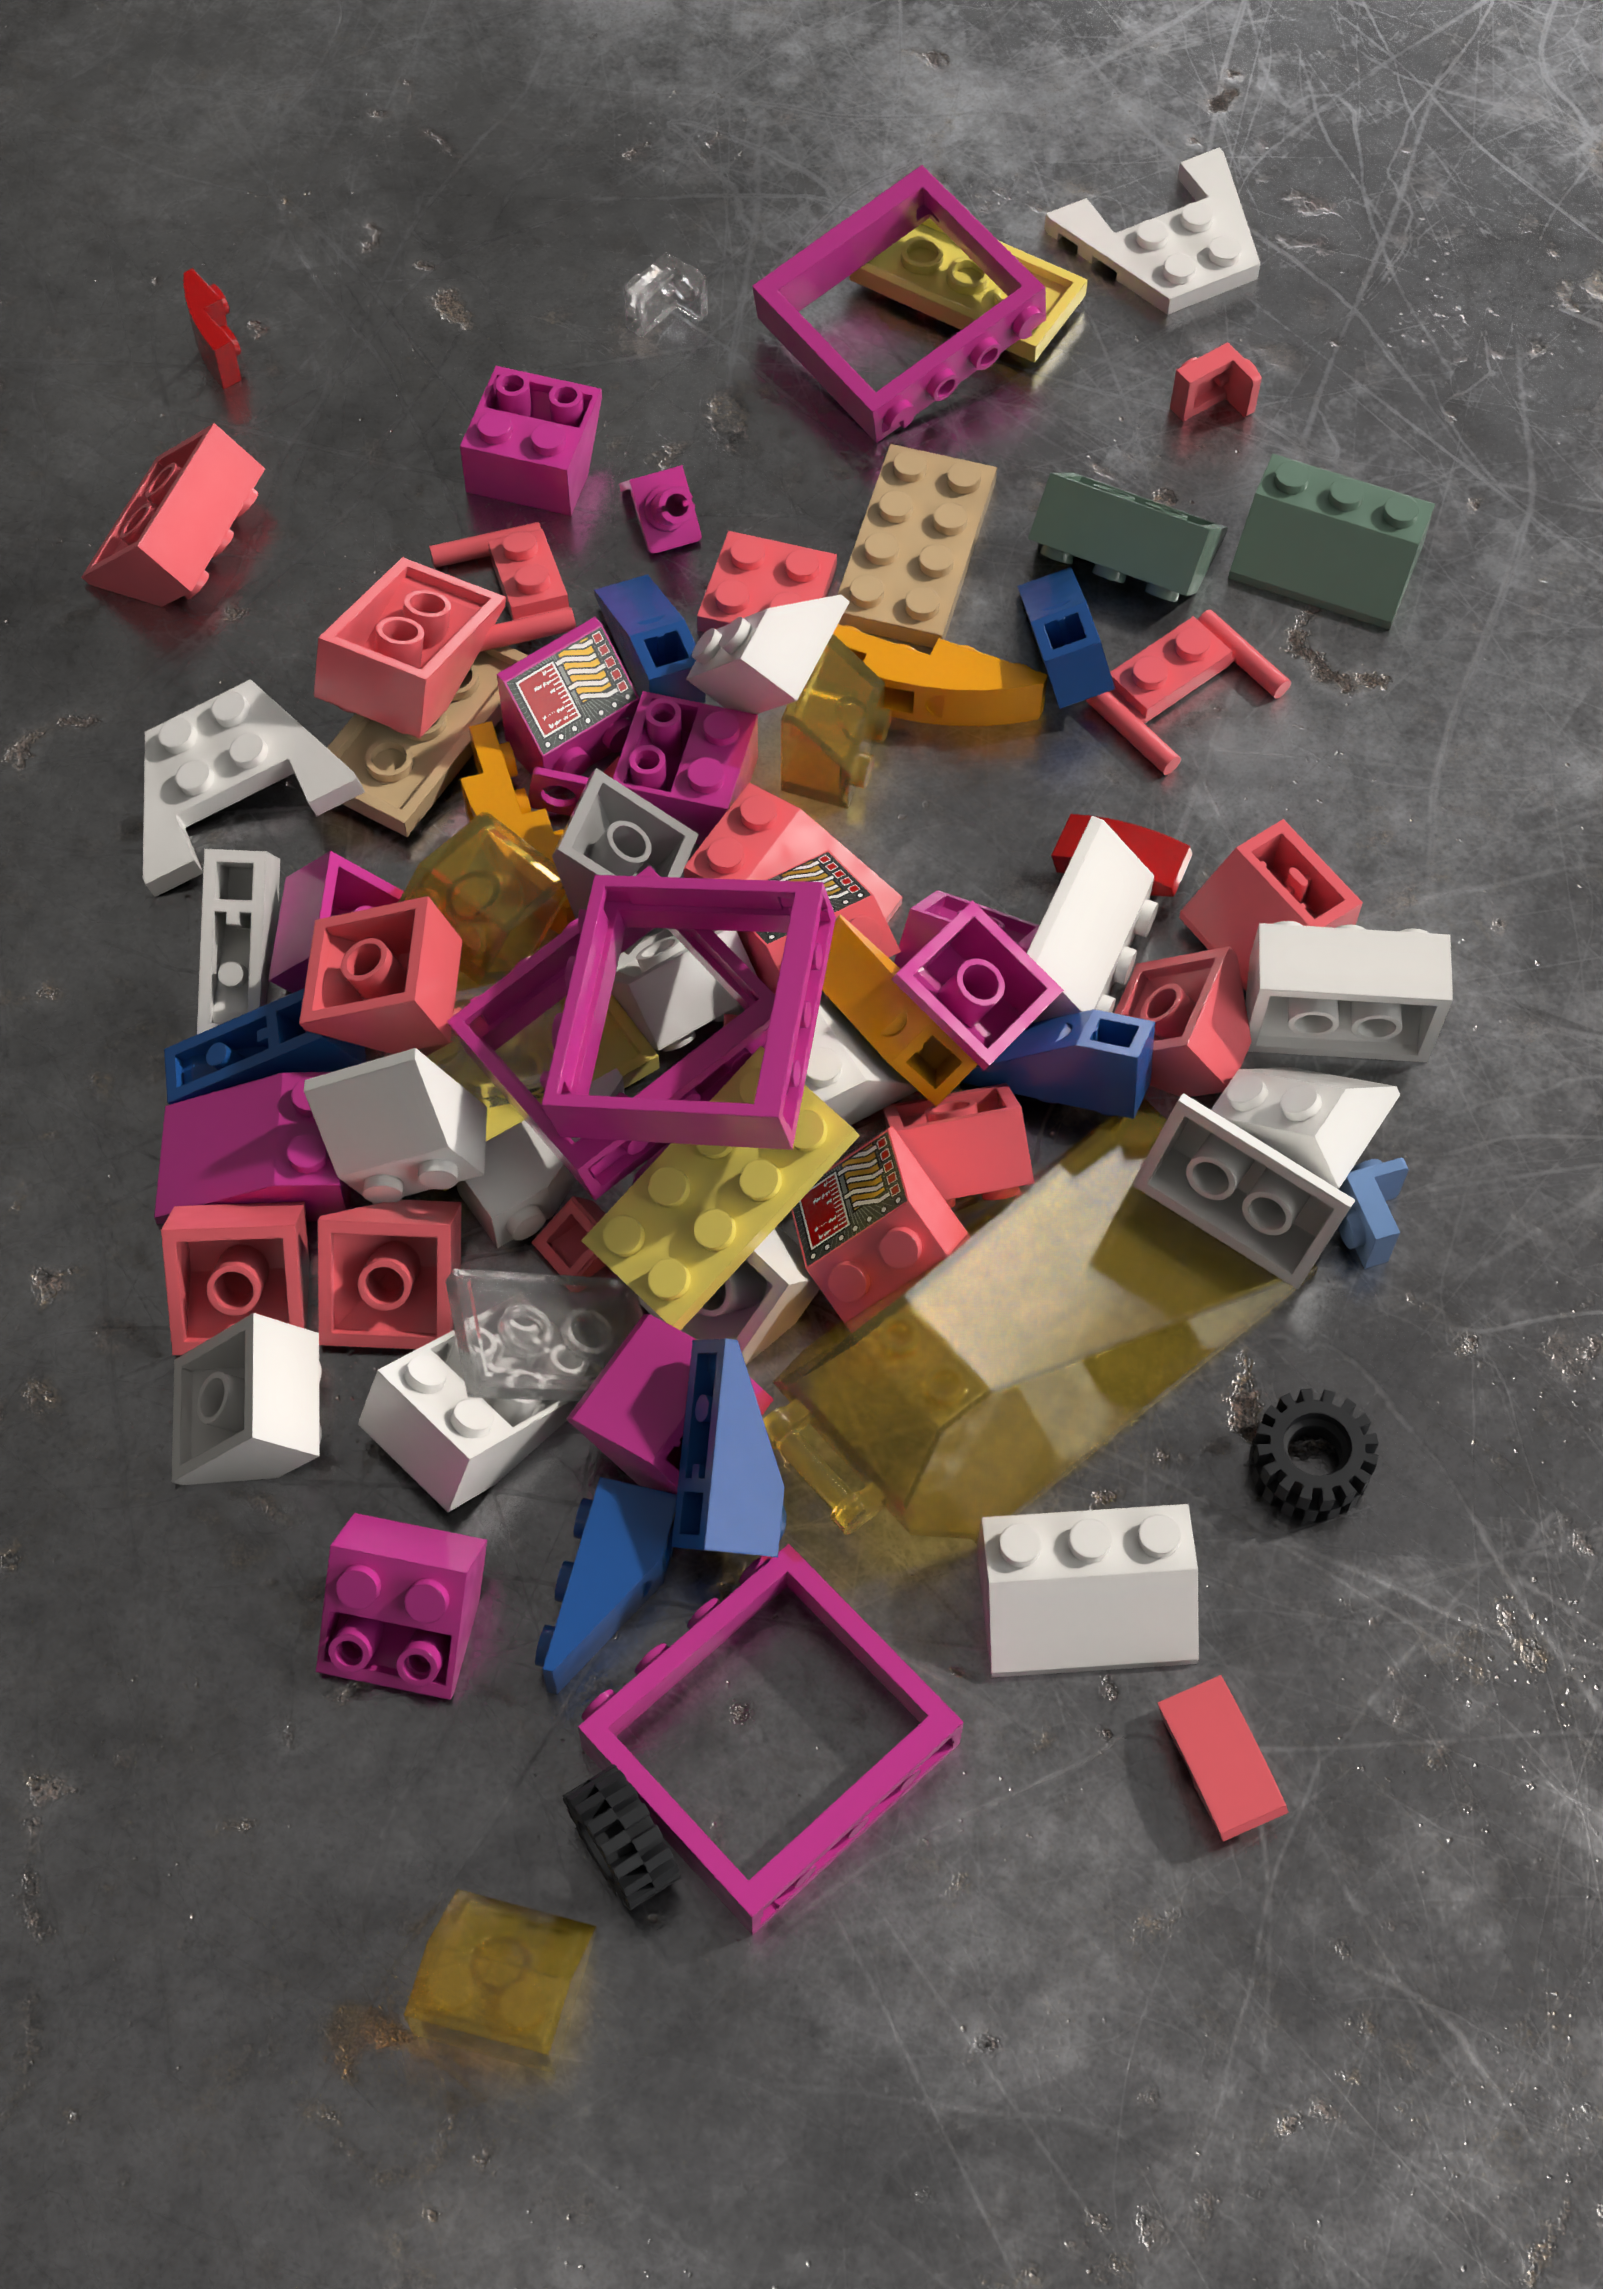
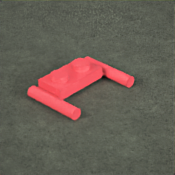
(526, 578)
(1173, 670)

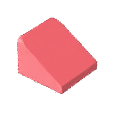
(562, 1238)

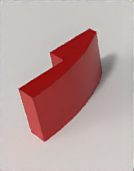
(213, 336)
(1160, 853)

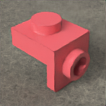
(1212, 379)

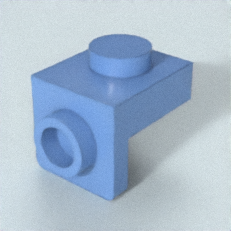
(1369, 1222)

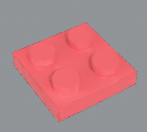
(762, 575)

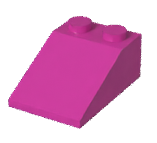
(248, 1148)

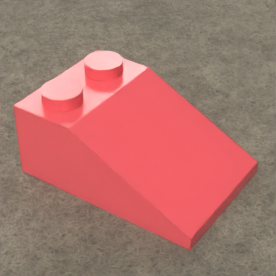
(405, 647)
(769, 835)

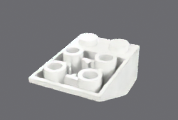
(442, 1436)

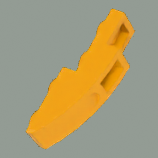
(951, 684)
(494, 793)

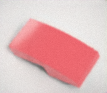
(1222, 1758)

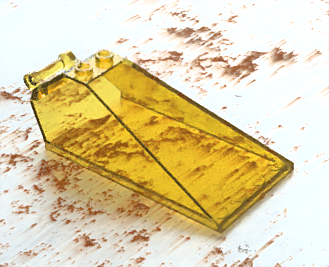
(1019, 1346)

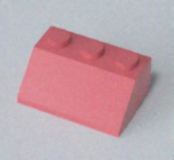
(177, 520)

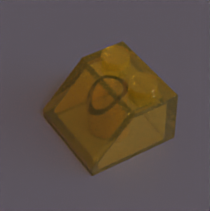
(833, 729)
(493, 895)
(500, 1980)

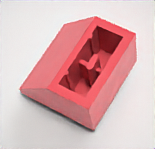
(1267, 882)

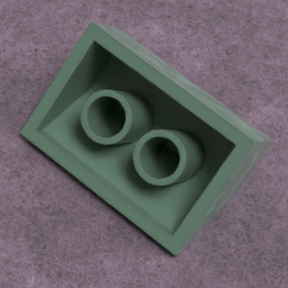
(1125, 535)
(1331, 541)

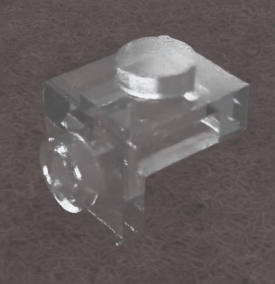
(661, 290)

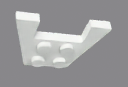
(1178, 254)
(219, 758)

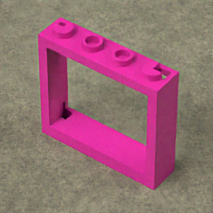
(854, 244)
(704, 904)
(540, 983)
(842, 1822)

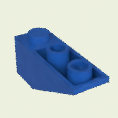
(650, 637)
(1066, 637)
(1078, 1061)
(615, 1571)

